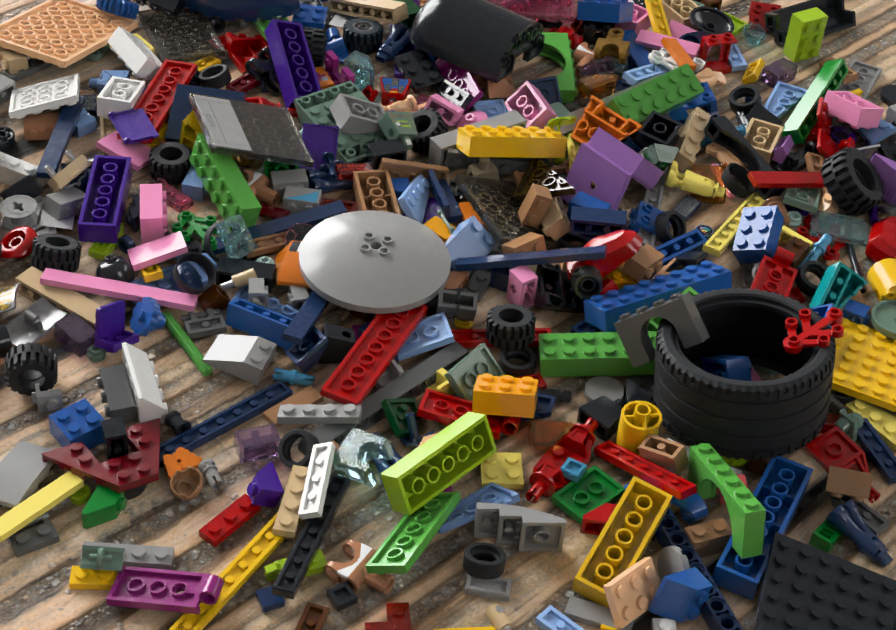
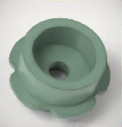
(95, 353)

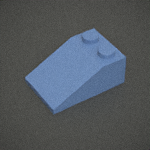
(469, 240)

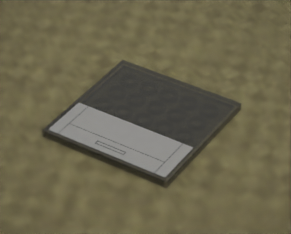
(250, 130)

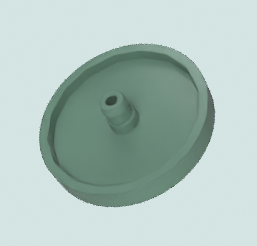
(884, 318)

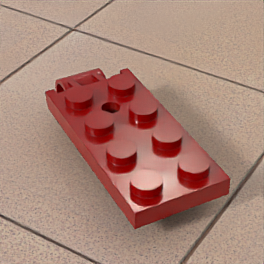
(776, 267)
(448, 408)

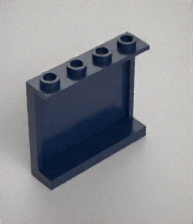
(182, 108)

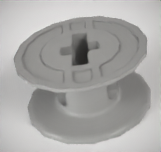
(19, 211)

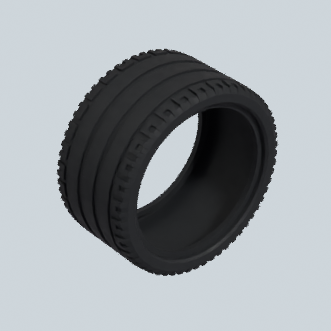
(738, 415)

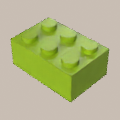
(805, 34)

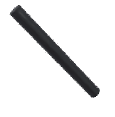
(854, 263)

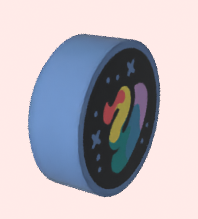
(706, 230)

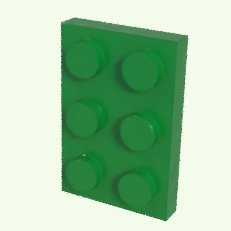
(589, 493)

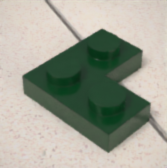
(396, 413)

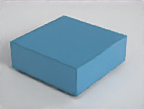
(573, 469)

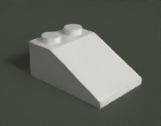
(119, 95)

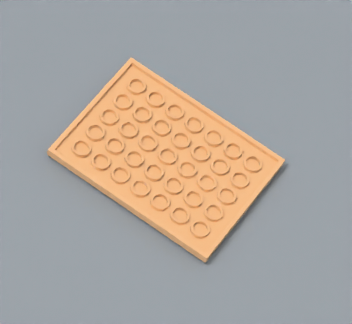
(61, 31)

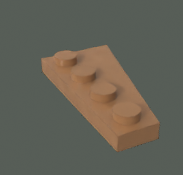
(410, 169)

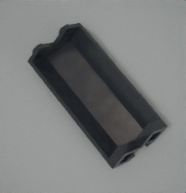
(838, 17)

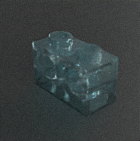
(239, 234)

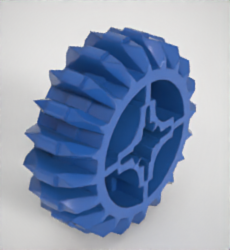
(119, 7)

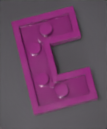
(332, 68)

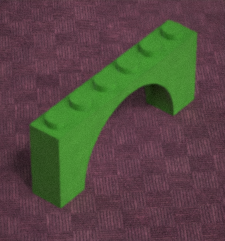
(558, 48)
(745, 511)

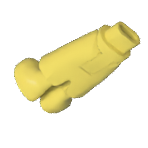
(693, 182)

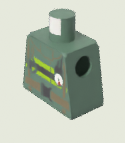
(398, 125)

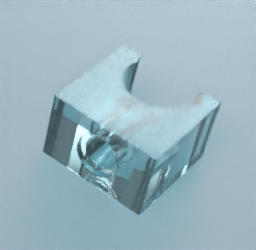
(357, 451)

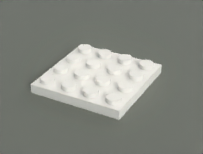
(44, 96)

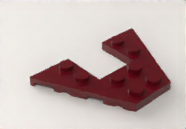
(117, 473)

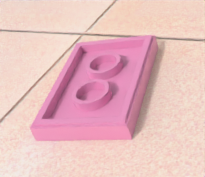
(115, 147)
(157, 251)

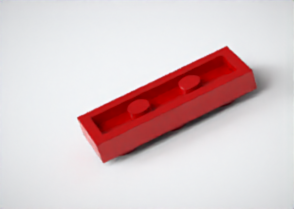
(229, 520)

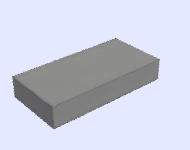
(493, 589)

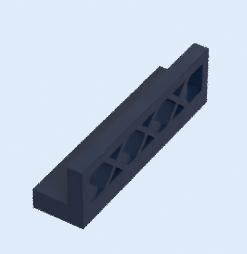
(444, 198)

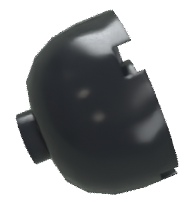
(115, 268)

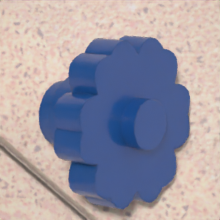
(147, 317)

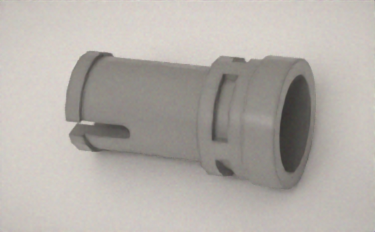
(209, 470)

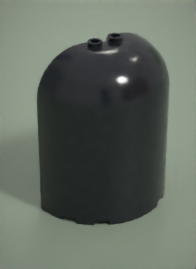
(477, 36)

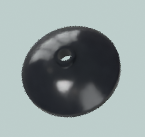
(711, 20)

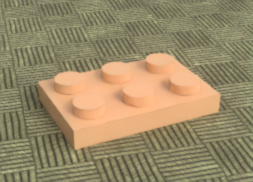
(632, 592)

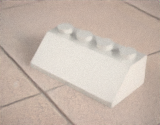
(134, 54)
(14, 170)
(143, 384)

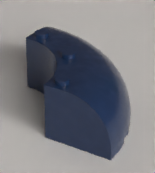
(244, 9)

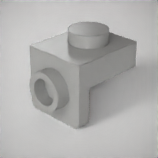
(389, 374)
(47, 400)

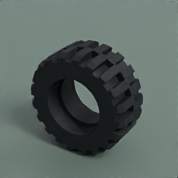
(852, 181)

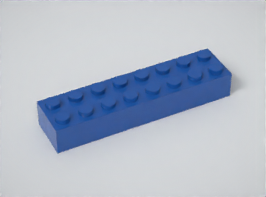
(605, 309)
(780, 494)

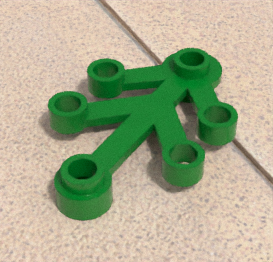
(186, 219)

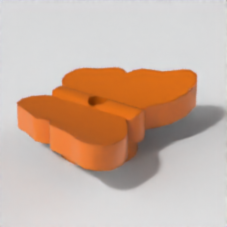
(179, 461)

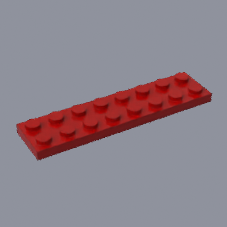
(160, 92)
(371, 355)

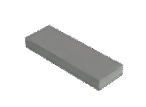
(590, 613)

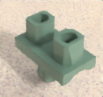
(849, 423)
(102, 558)

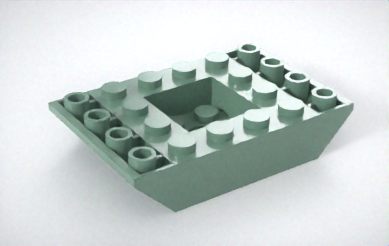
(316, 110)

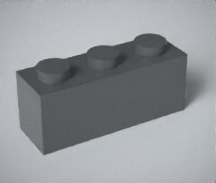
(116, 393)

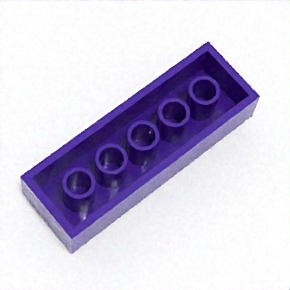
(291, 60)
(105, 199)

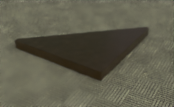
(542, 175)

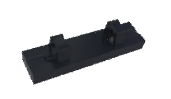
(796, 161)

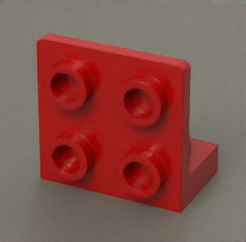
(757, 12)
(824, 121)
(828, 147)

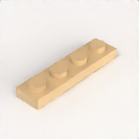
(287, 517)

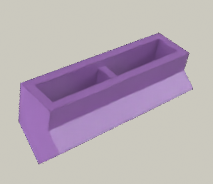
(782, 149)

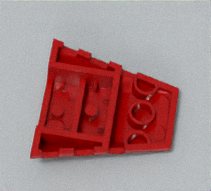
(244, 48)

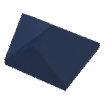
(309, 352)

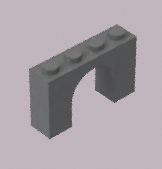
(678, 310)

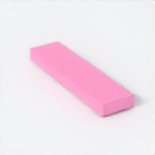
(653, 40)

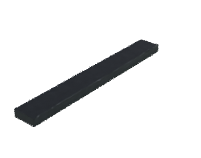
(309, 540)

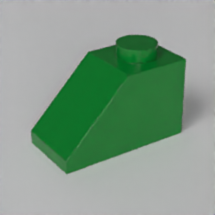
(103, 507)

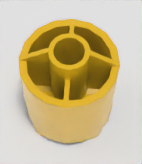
(883, 279)
(636, 423)

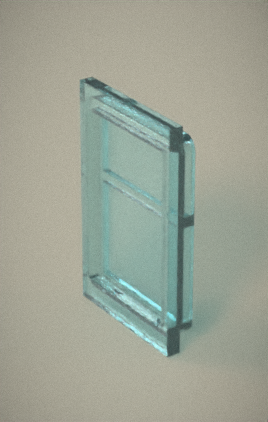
(839, 227)

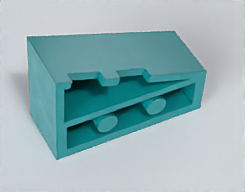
(837, 286)

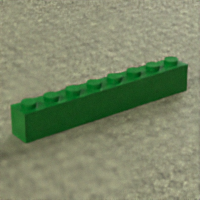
(804, 115)

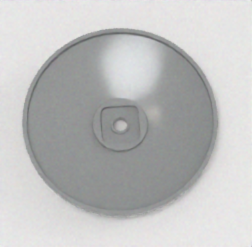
(396, 277)

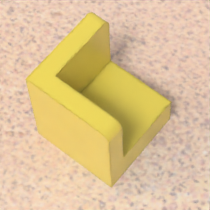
(441, 384)

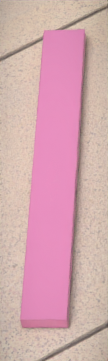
(118, 289)

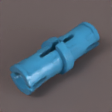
(293, 377)

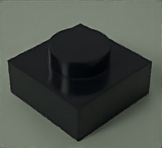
(342, 596)

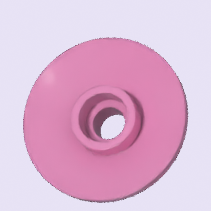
(471, 117)

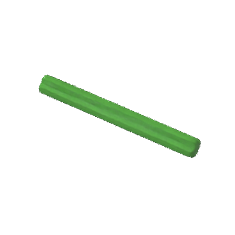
(187, 344)

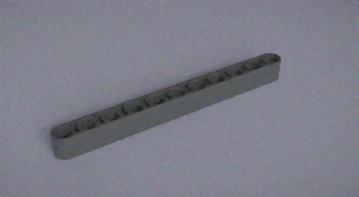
(405, 386)

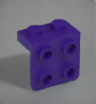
(110, 327)

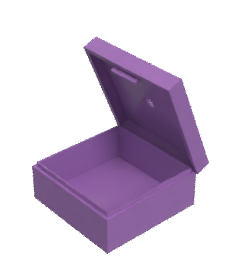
(610, 167)

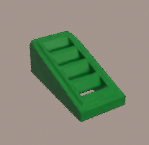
(819, 540)

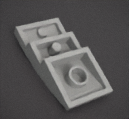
(22, 472)
(519, 526)

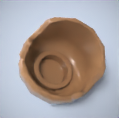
(186, 483)

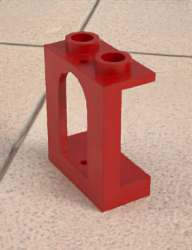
(725, 41)

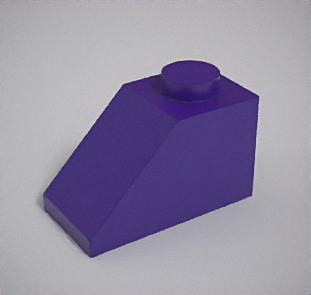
(265, 487)

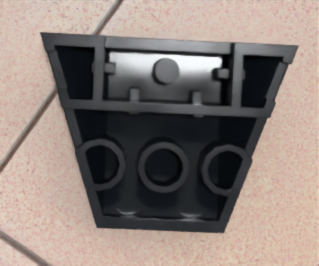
(555, 290)

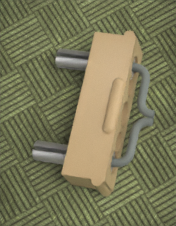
(69, 173)

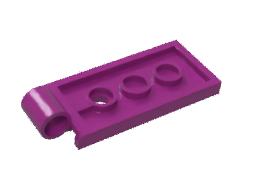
(460, 78)
(159, 589)

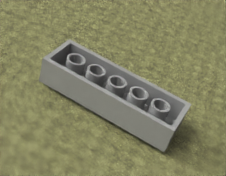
(440, 143)

